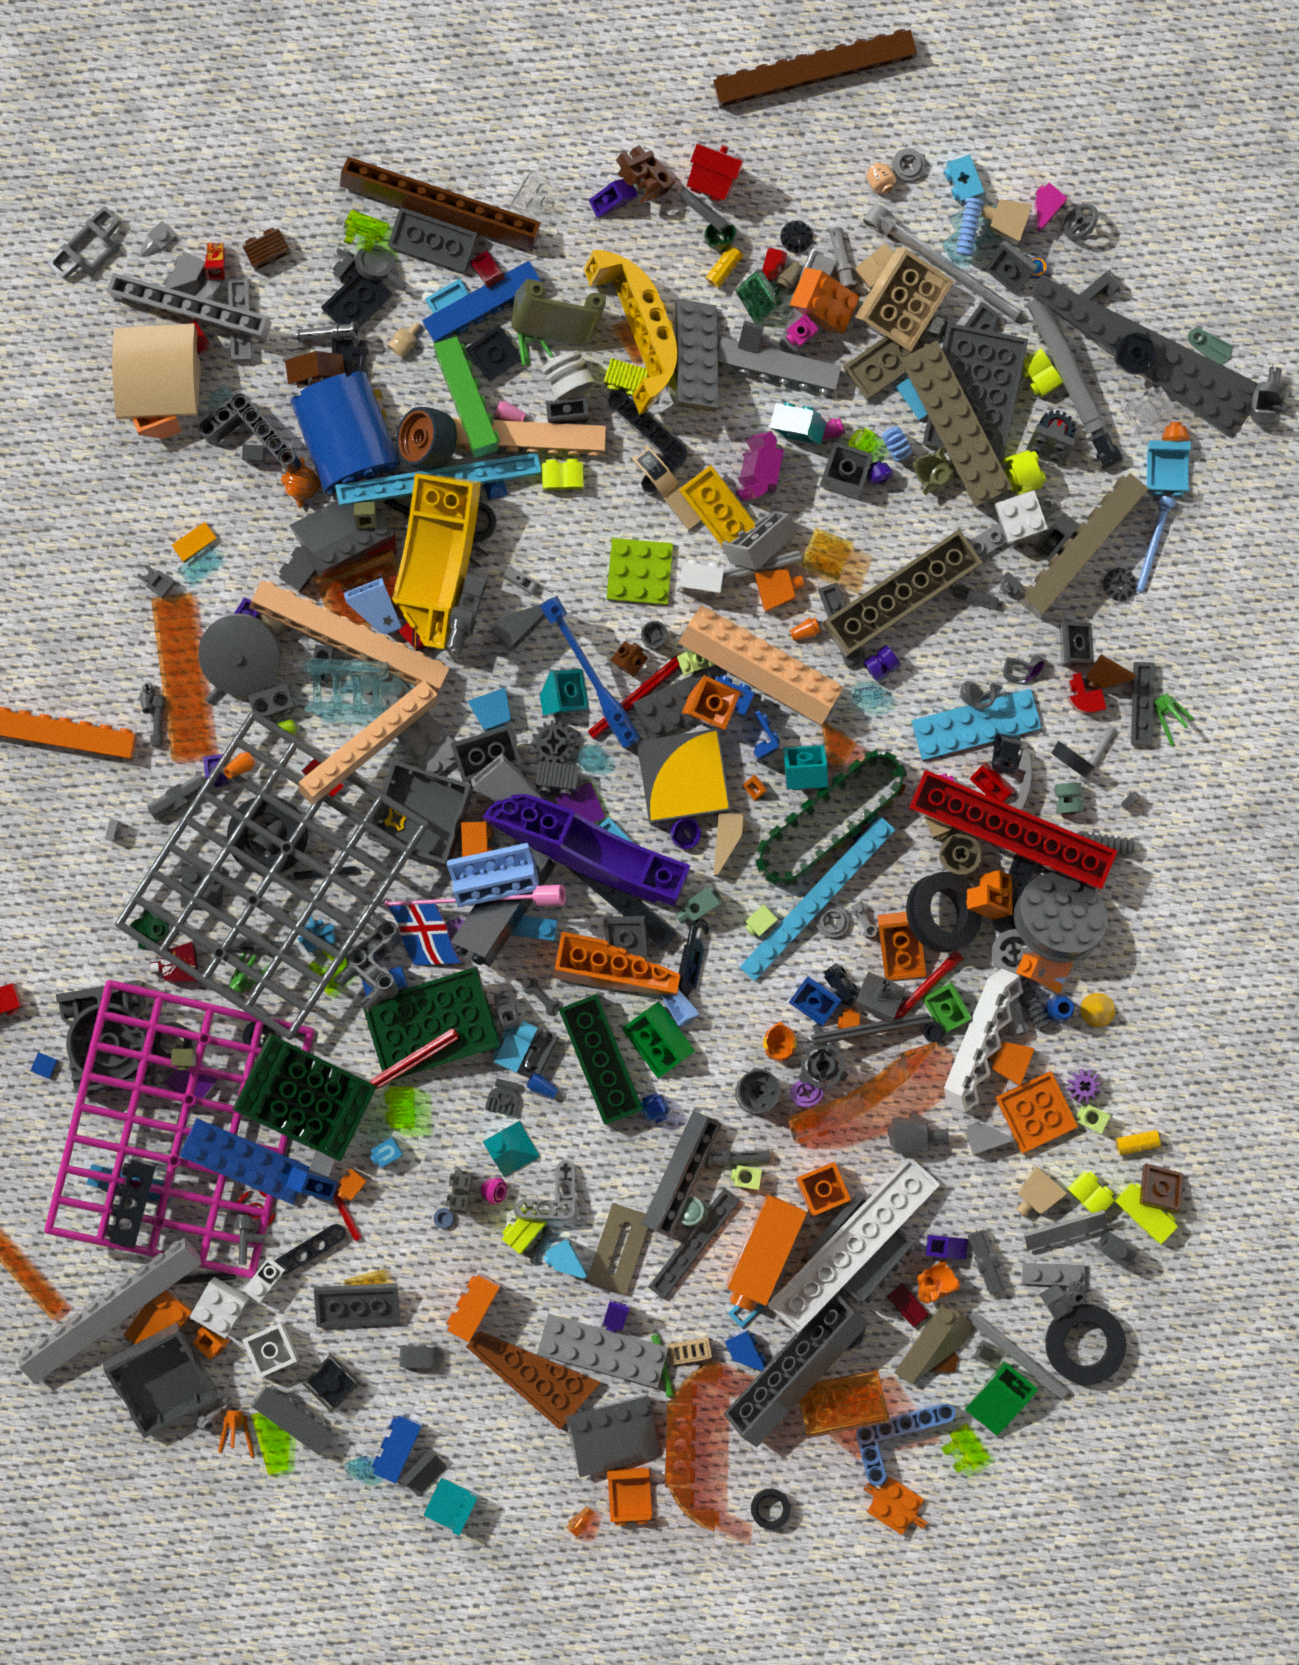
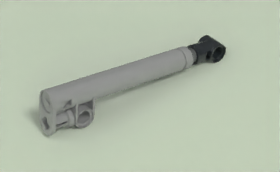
(1049, 330)

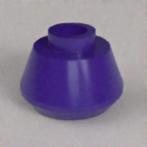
(879, 473)

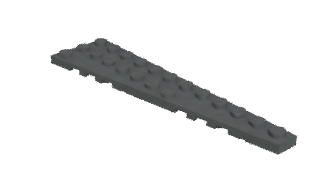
(1190, 378)

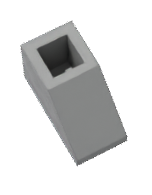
(186, 273)

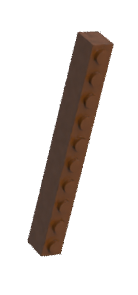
(814, 68)
(440, 204)

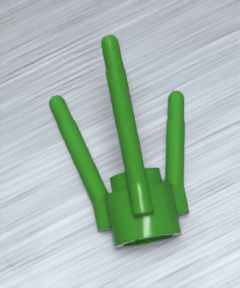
(523, 341)
(1167, 704)
(240, 981)

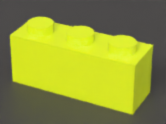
(1150, 1219)

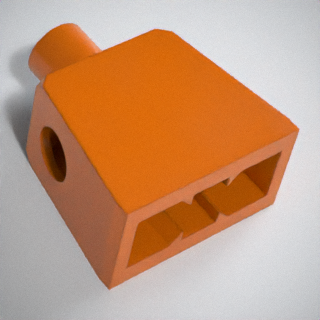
(777, 588)
(1011, 1061)

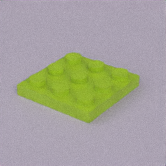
(639, 571)

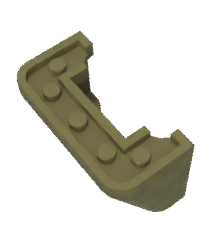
(555, 319)

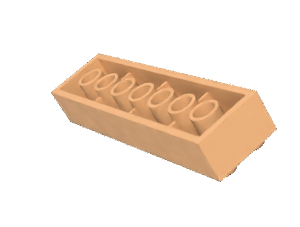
(761, 664)

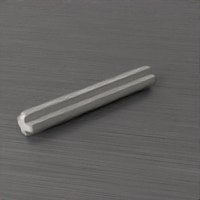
(772, 563)

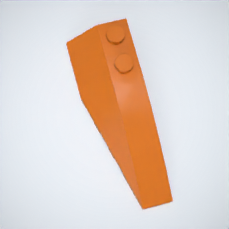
(602, 965)

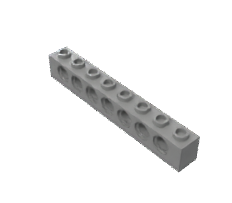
(189, 307)

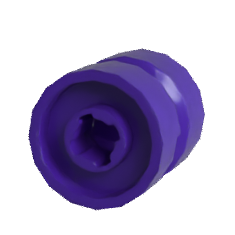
(881, 663)

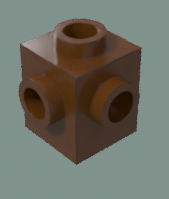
(629, 658)

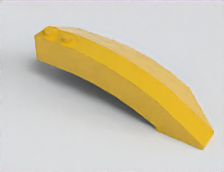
(436, 554)

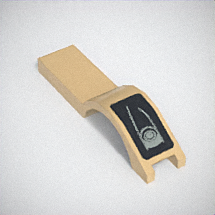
(666, 485)

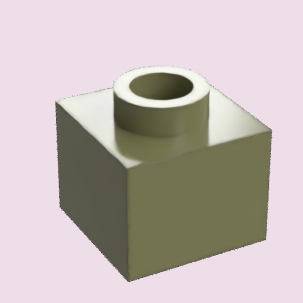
(365, 515)
(184, 1058)

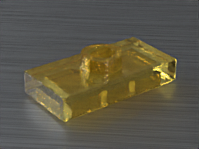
(375, 1277)

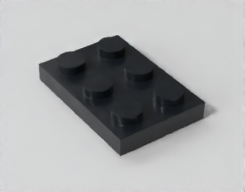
(357, 300)

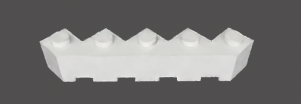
(981, 1039)

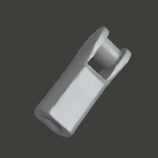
(518, 578)

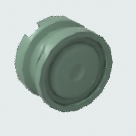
(694, 1213)

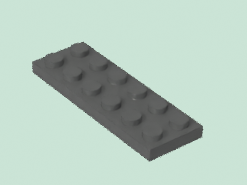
(696, 355)

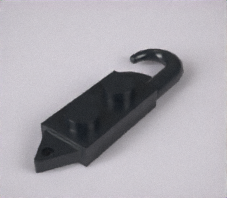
(691, 959)

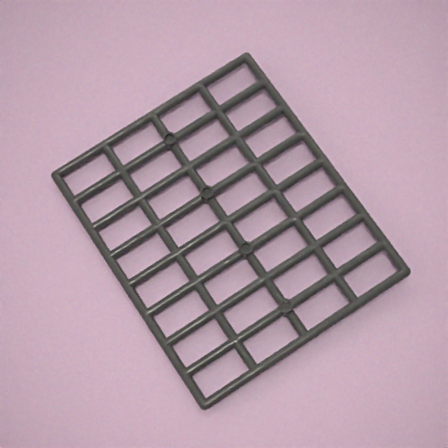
(255, 900)

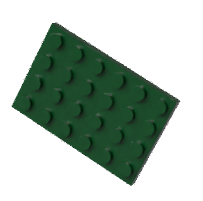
(428, 1011)

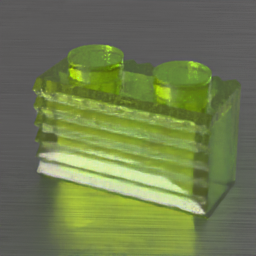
(401, 1107)

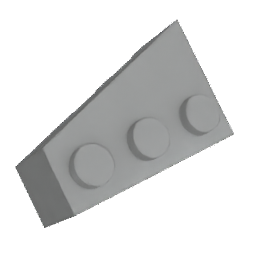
(761, 542)

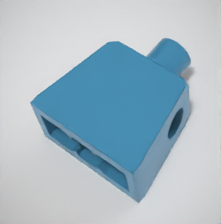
(492, 709)

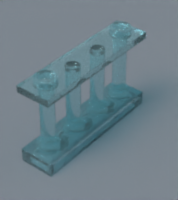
(356, 670)

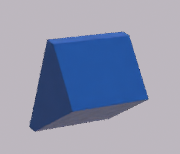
(814, 1001)

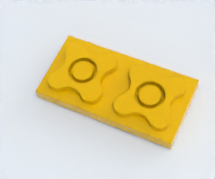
(716, 506)

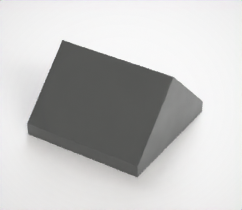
(1076, 643)

